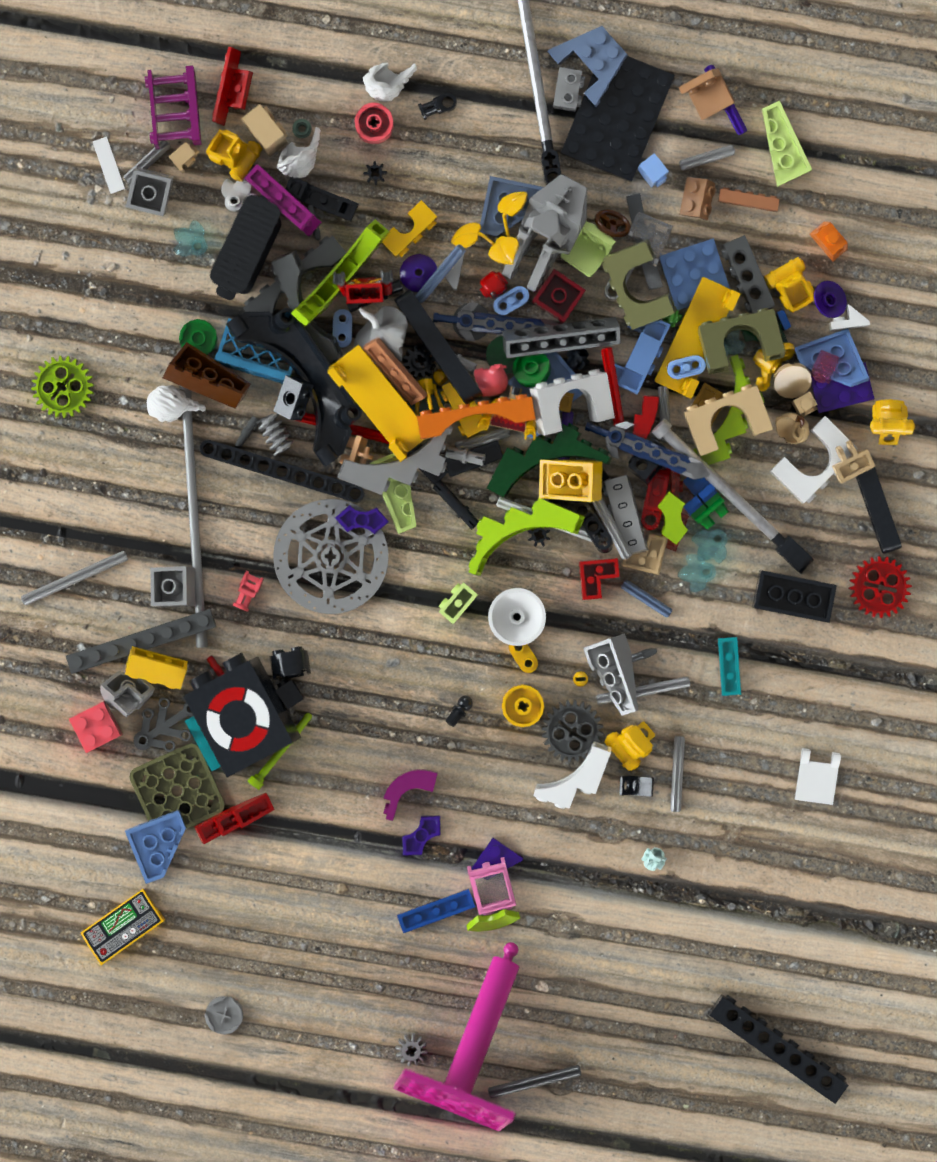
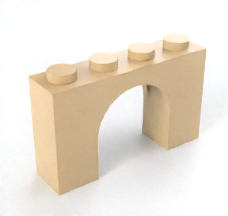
(746, 400)

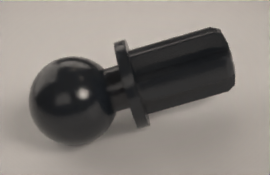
(464, 704)

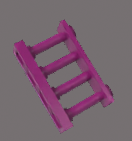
(189, 96)
(283, 199)

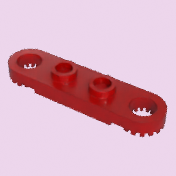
(655, 493)

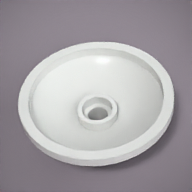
(531, 612)

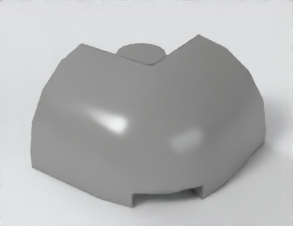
(126, 693)

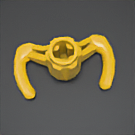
(770, 367)

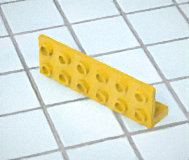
(709, 303)
(378, 400)

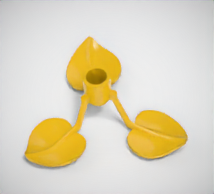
(505, 247)

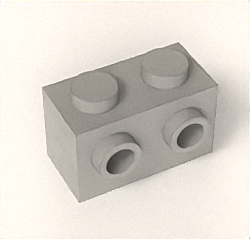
(568, 89)

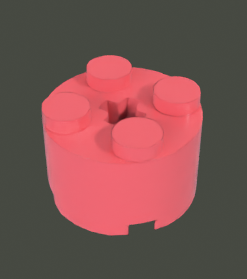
(376, 112)

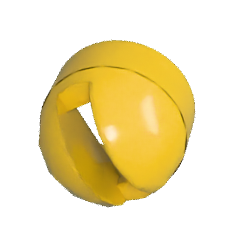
(439, 377)
(580, 674)

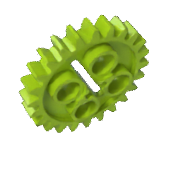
(75, 398)

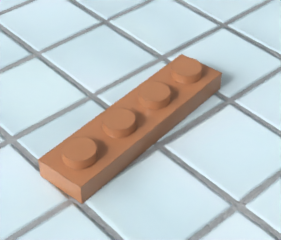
(394, 371)

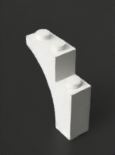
(585, 778)

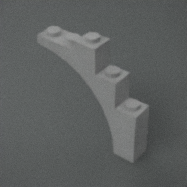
(375, 476)

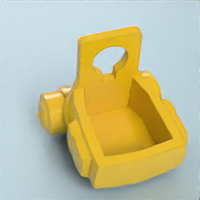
(232, 152)
(791, 284)
(890, 418)
(631, 745)

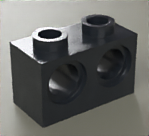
(651, 470)

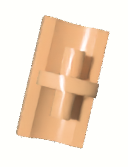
(359, 451)

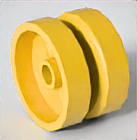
(533, 710)

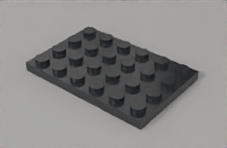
(619, 128)

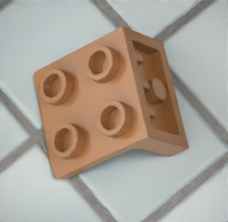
(708, 93)

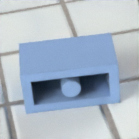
(653, 171)

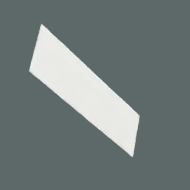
(108, 165)

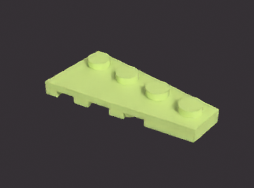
(785, 150)
(398, 500)

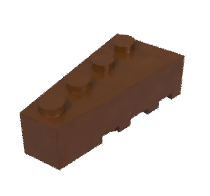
(206, 376)

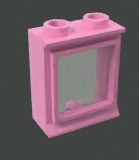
(492, 887)

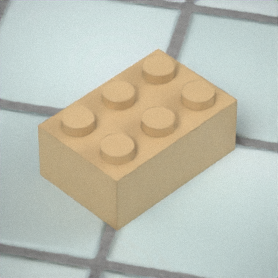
(265, 130)

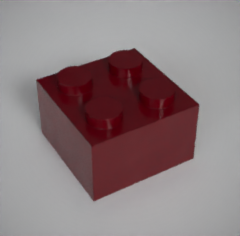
(558, 296)

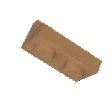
(697, 198)

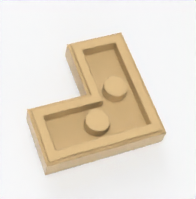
(649, 560)

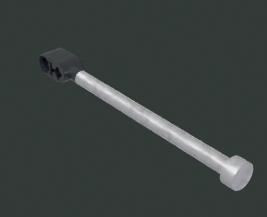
(538, 91)
(786, 547)

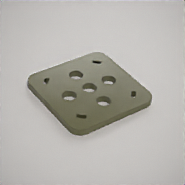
(184, 770)

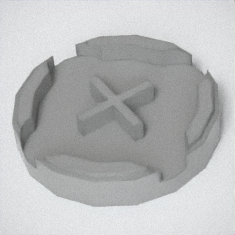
(224, 1015)

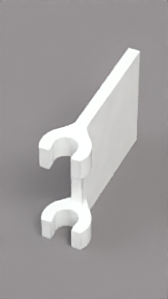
(817, 779)

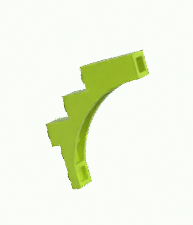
(352, 261)
(734, 423)
(517, 521)

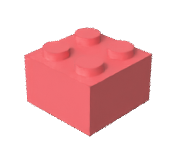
(95, 726)

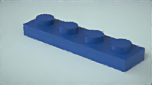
(436, 910)

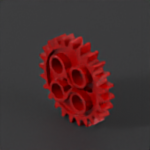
(876, 603)

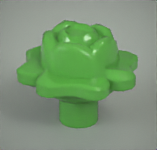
(673, 319)

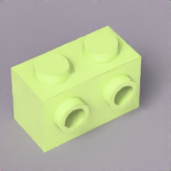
(458, 603)

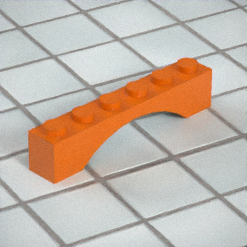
(516, 410)

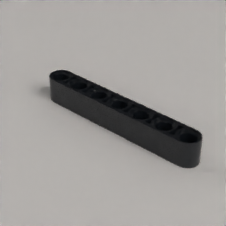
(438, 347)

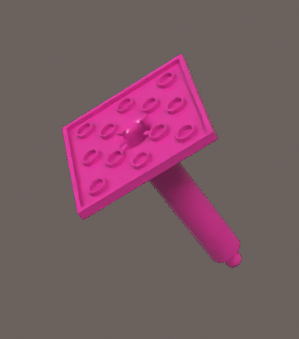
(457, 1089)

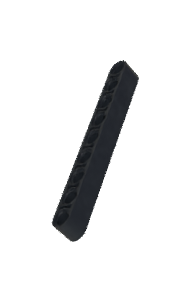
(253, 466)

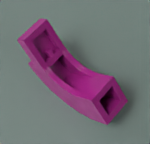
(411, 779)

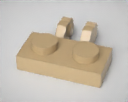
(853, 465)

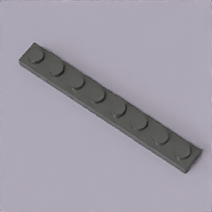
(144, 639)

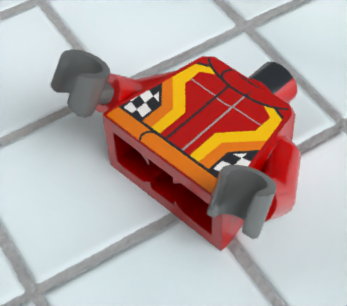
(365, 289)

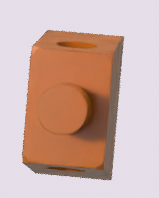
(830, 240)

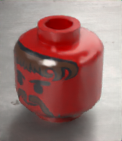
(493, 285)

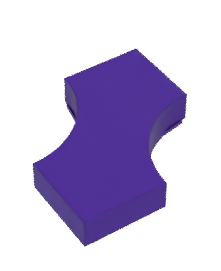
(371, 520)
(428, 828)

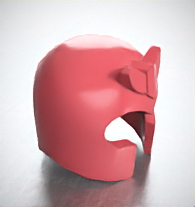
(492, 380)

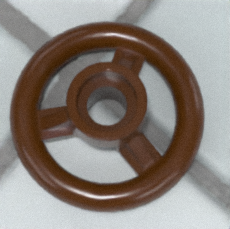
(611, 225)

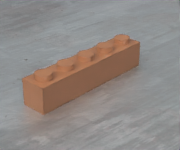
(748, 199)

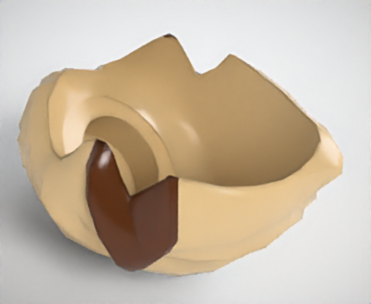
(792, 428)

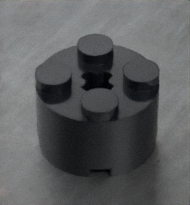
(290, 664)

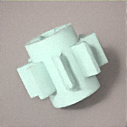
(654, 859)

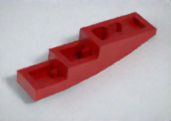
(234, 817)

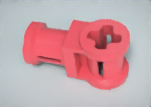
(247, 589)

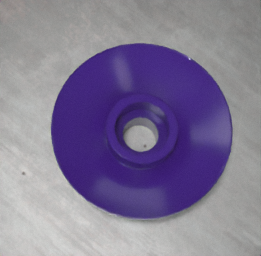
(410, 265)
(830, 299)

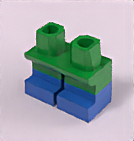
(713, 502)

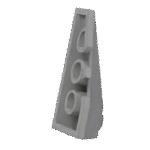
(614, 666)

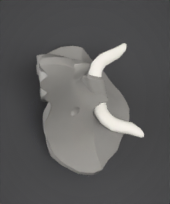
(388, 325)

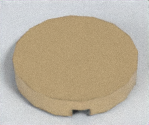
(792, 380)

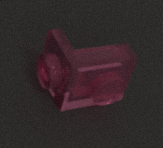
(824, 367)

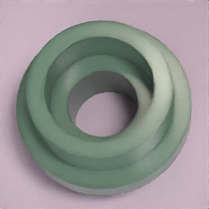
(301, 122)

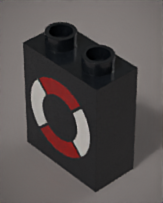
(240, 714)

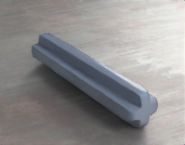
(646, 598)

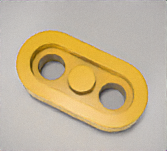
(523, 655)

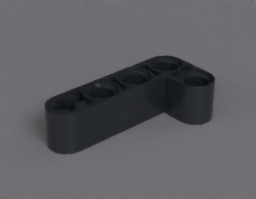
(590, 518)

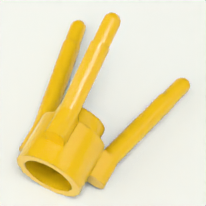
(430, 388)

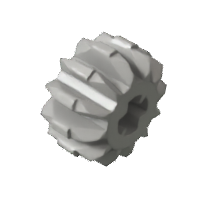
(414, 1043)

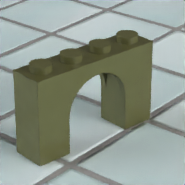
(637, 311)
(761, 324)

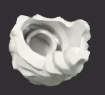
(384, 84)
(299, 160)
(169, 403)

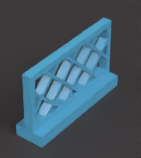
(248, 365)

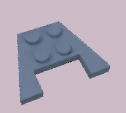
(598, 53)

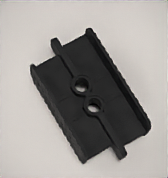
(246, 247)

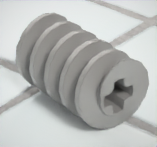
(275, 434)

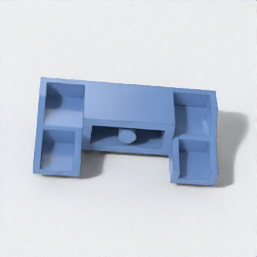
(641, 359)

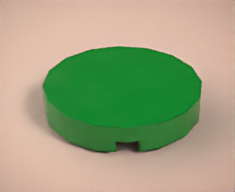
(200, 335)
(531, 369)

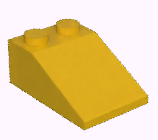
(570, 480)

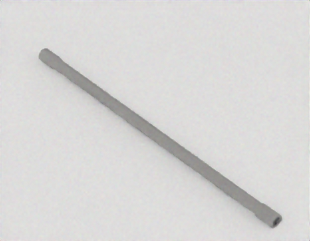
(201, 638)

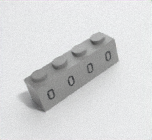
(625, 512)

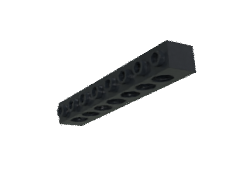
(831, 1091)

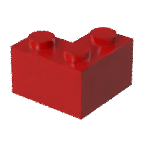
(592, 572)

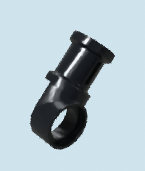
(436, 106)

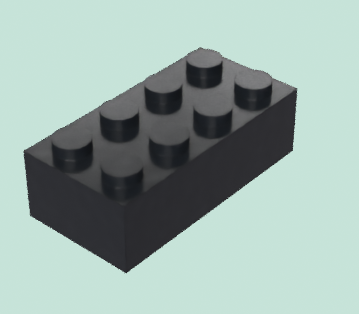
(794, 596)

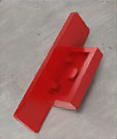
(233, 87)

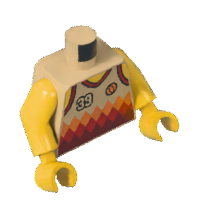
(498, 421)

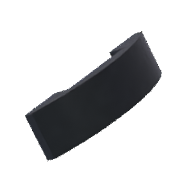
(322, 199)

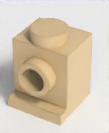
(184, 156)
(805, 404)

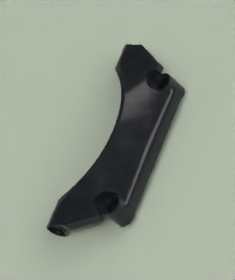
(298, 349)

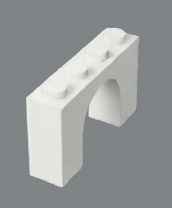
(548, 396)
(805, 486)

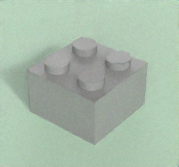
(149, 191)
(172, 586)

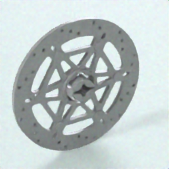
(298, 572)

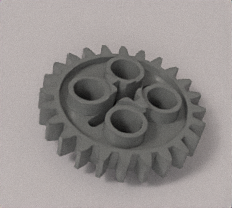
(582, 717)

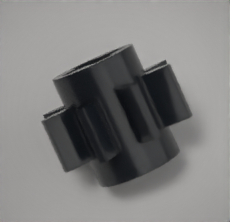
(375, 167)
(577, 358)
(540, 540)

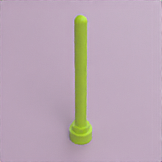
(258, 779)

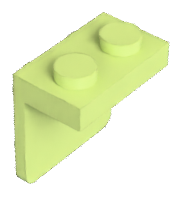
(589, 249)

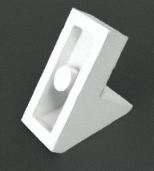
(854, 320)

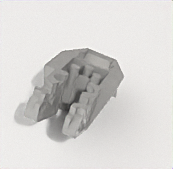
(556, 213)

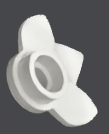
(236, 191)

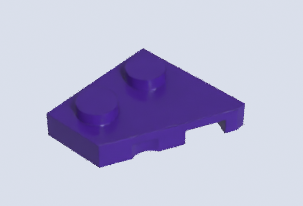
(493, 853)

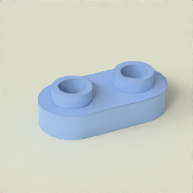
(511, 300)
(343, 327)
(686, 368)

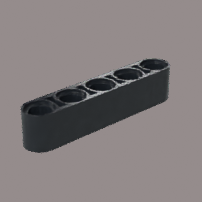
(878, 511)

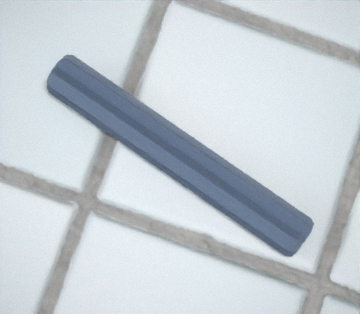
(440, 273)

